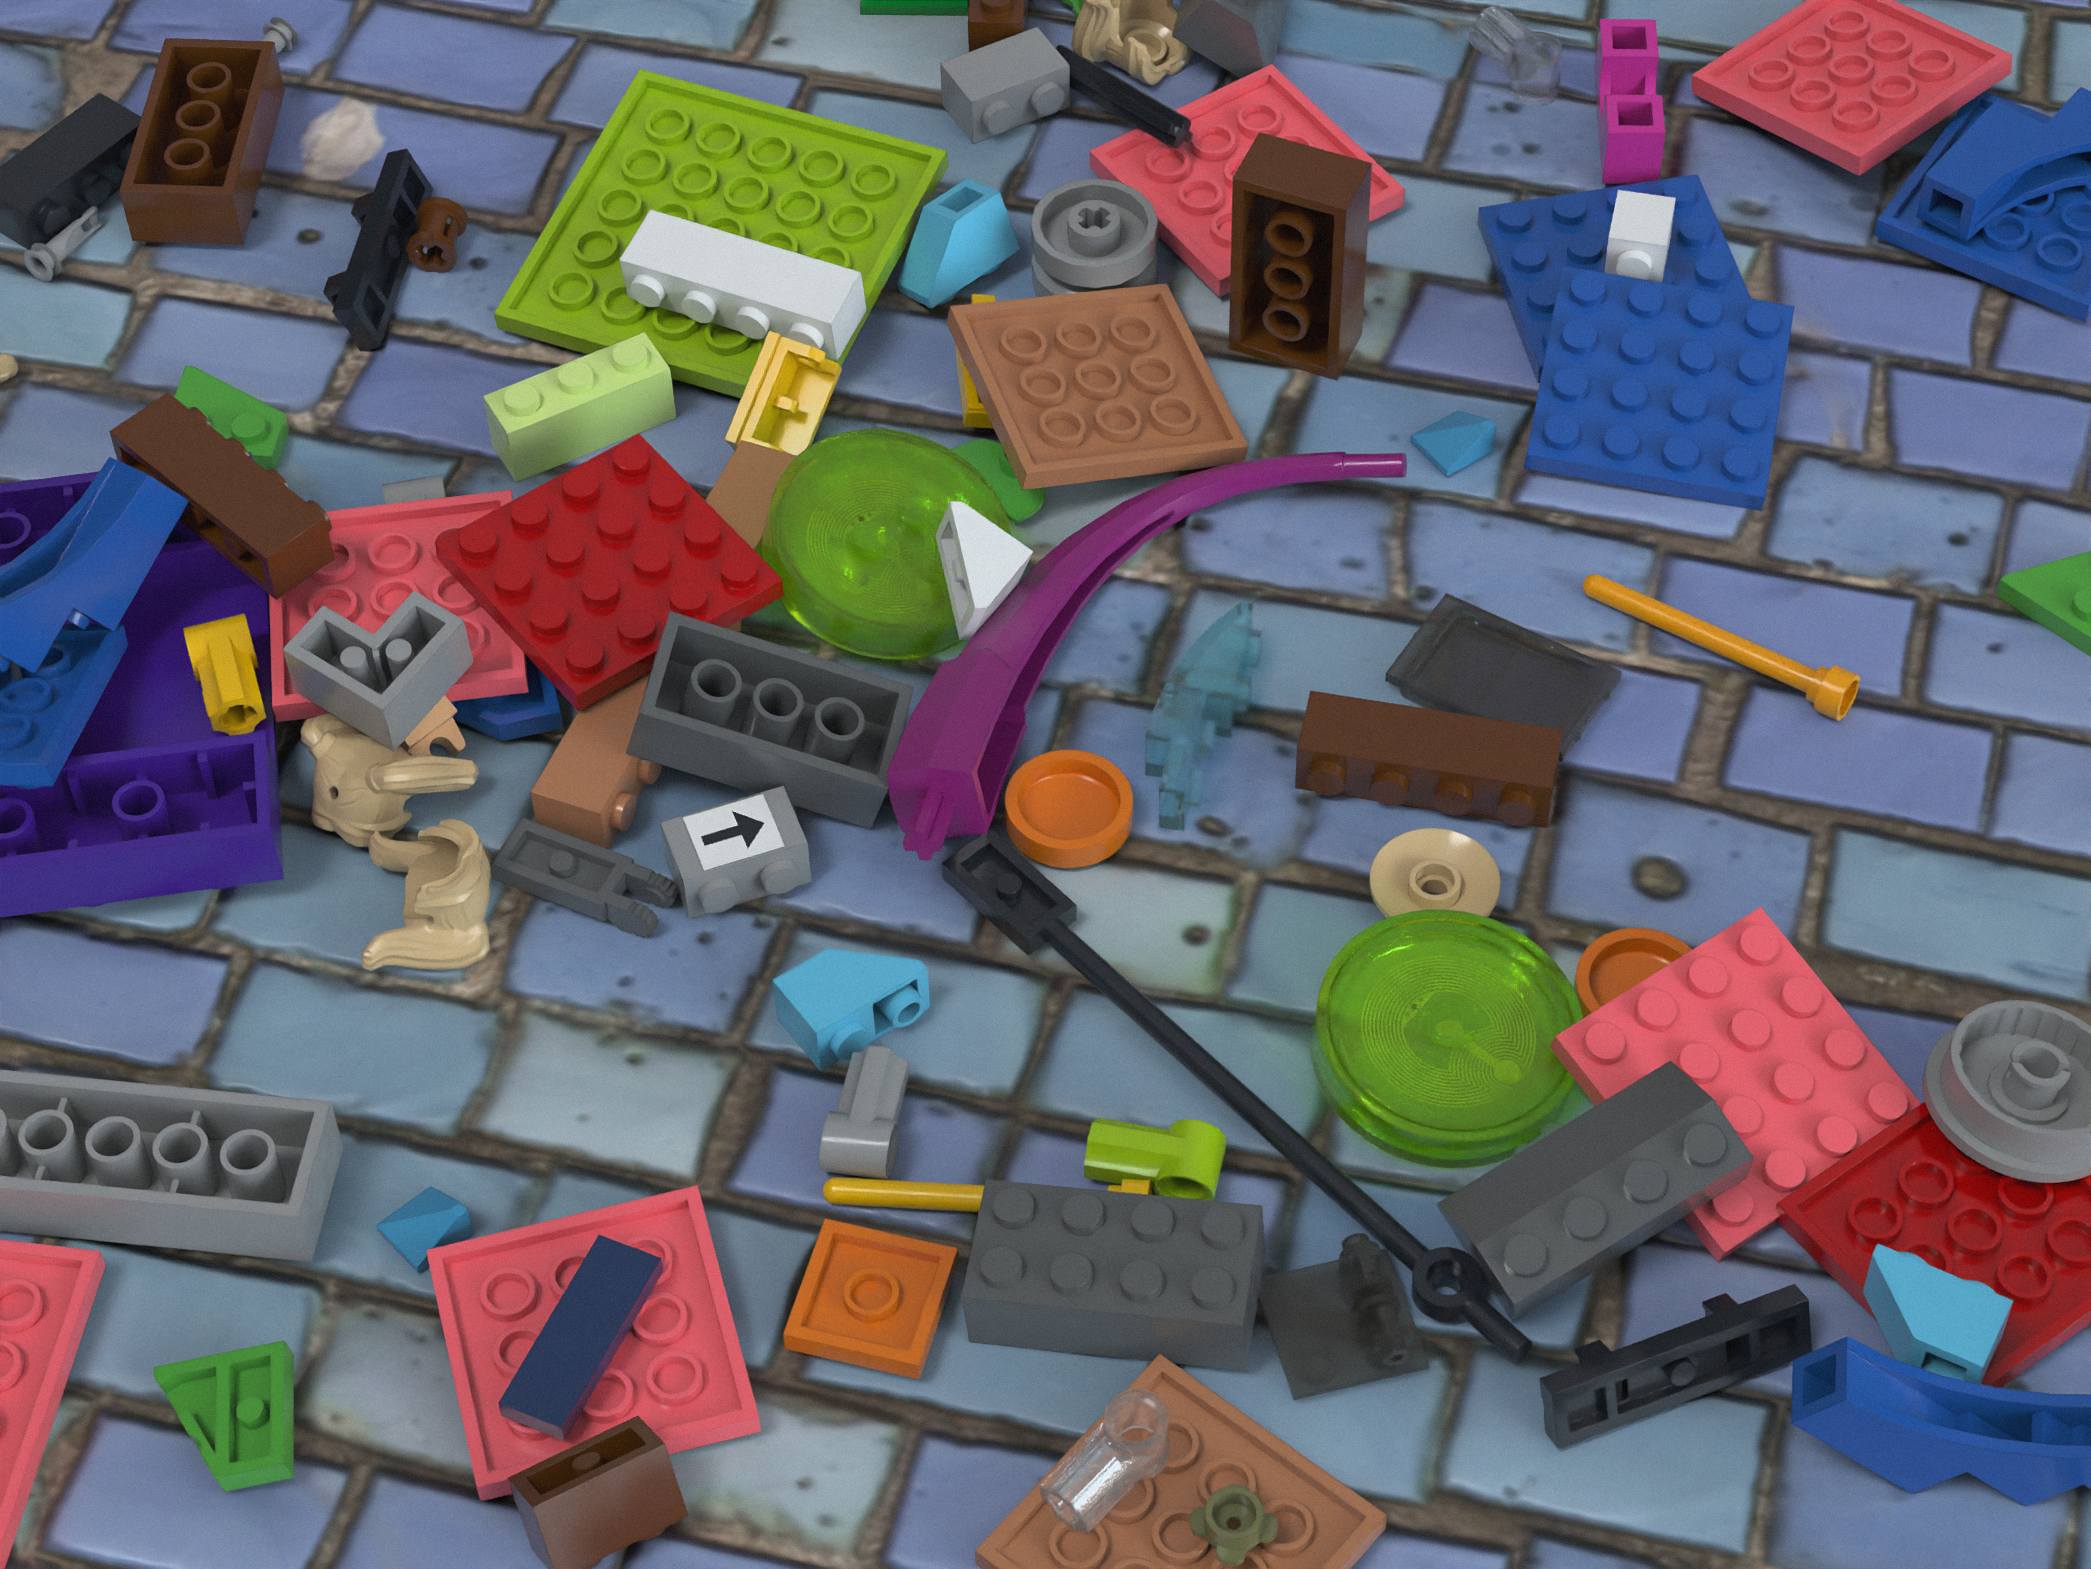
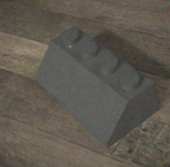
(1232, 32)
(1596, 1188)

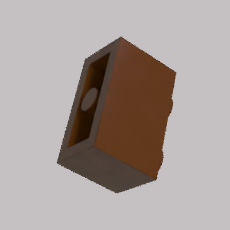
(598, 1496)

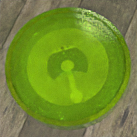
(860, 543)
(1442, 1038)

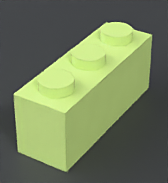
(580, 407)

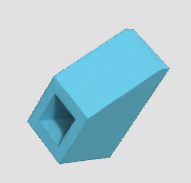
(956, 242)
(848, 1000)
(1935, 1316)

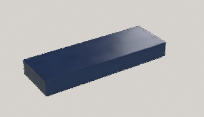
(581, 1337)

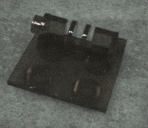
(1341, 1321)

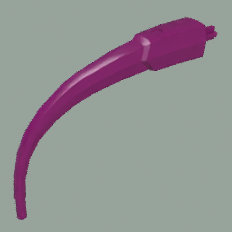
(974, 709)

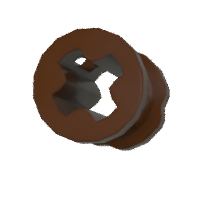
(436, 235)

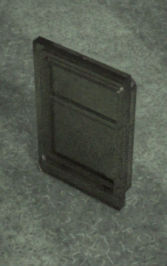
(1500, 671)

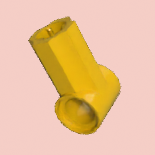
(225, 666)

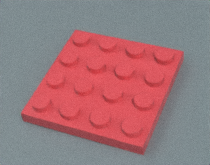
(1851, 77)
(1195, 182)
(377, 564)
(1769, 1050)
(672, 1370)

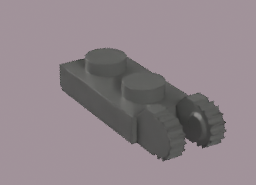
(582, 877)

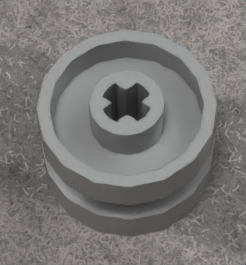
(1093, 239)

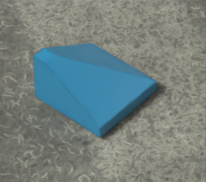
(1456, 441)
(424, 1224)

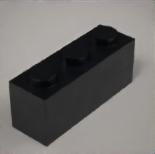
(66, 171)

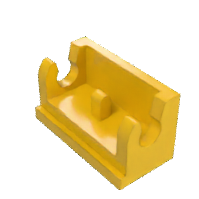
(784, 396)

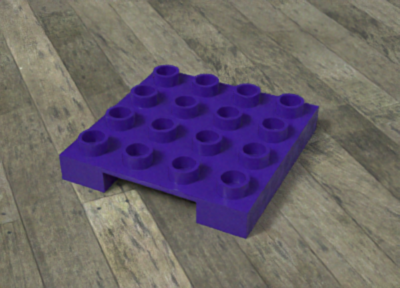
(149, 787)

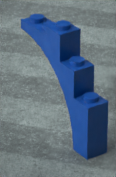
(2005, 163)
(85, 563)
(1935, 1427)

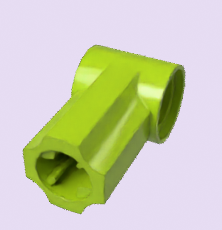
(1176, 1160)

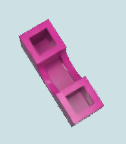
(1627, 103)

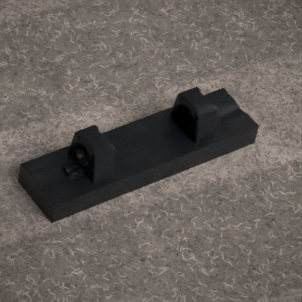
(387, 218)
(1675, 1365)

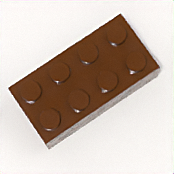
(203, 141)
(1298, 255)

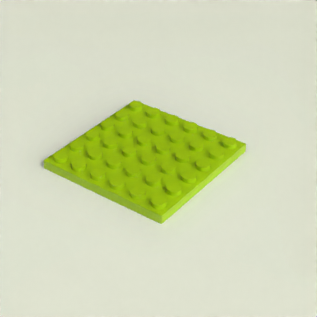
(729, 167)

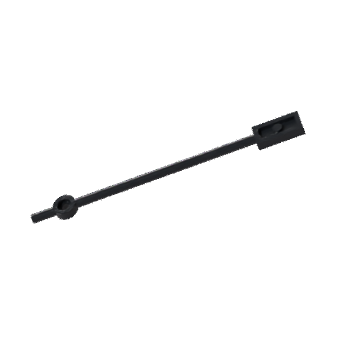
(1037, 913)

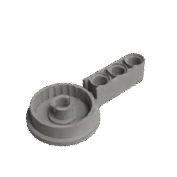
(2015, 1090)

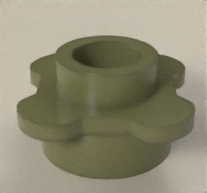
(1233, 1504)

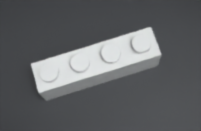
(742, 283)

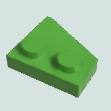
(236, 415)
(2055, 597)
(237, 1411)

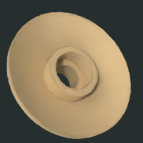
(1434, 863)

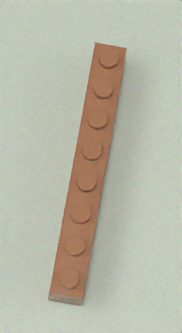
(590, 780)

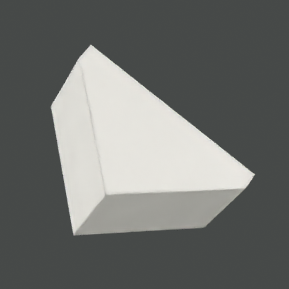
(978, 565)

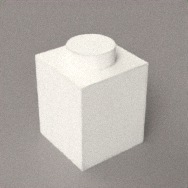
(1640, 235)

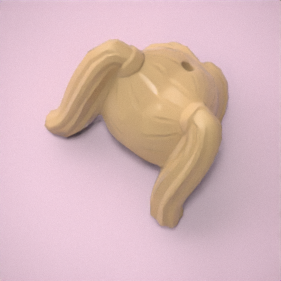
(1132, 37)
(365, 784)
(443, 899)

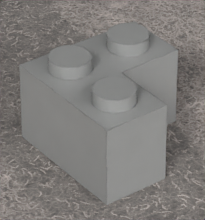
(381, 679)

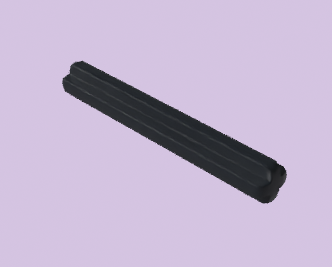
(1126, 100)

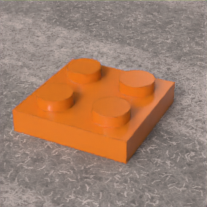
(871, 1299)

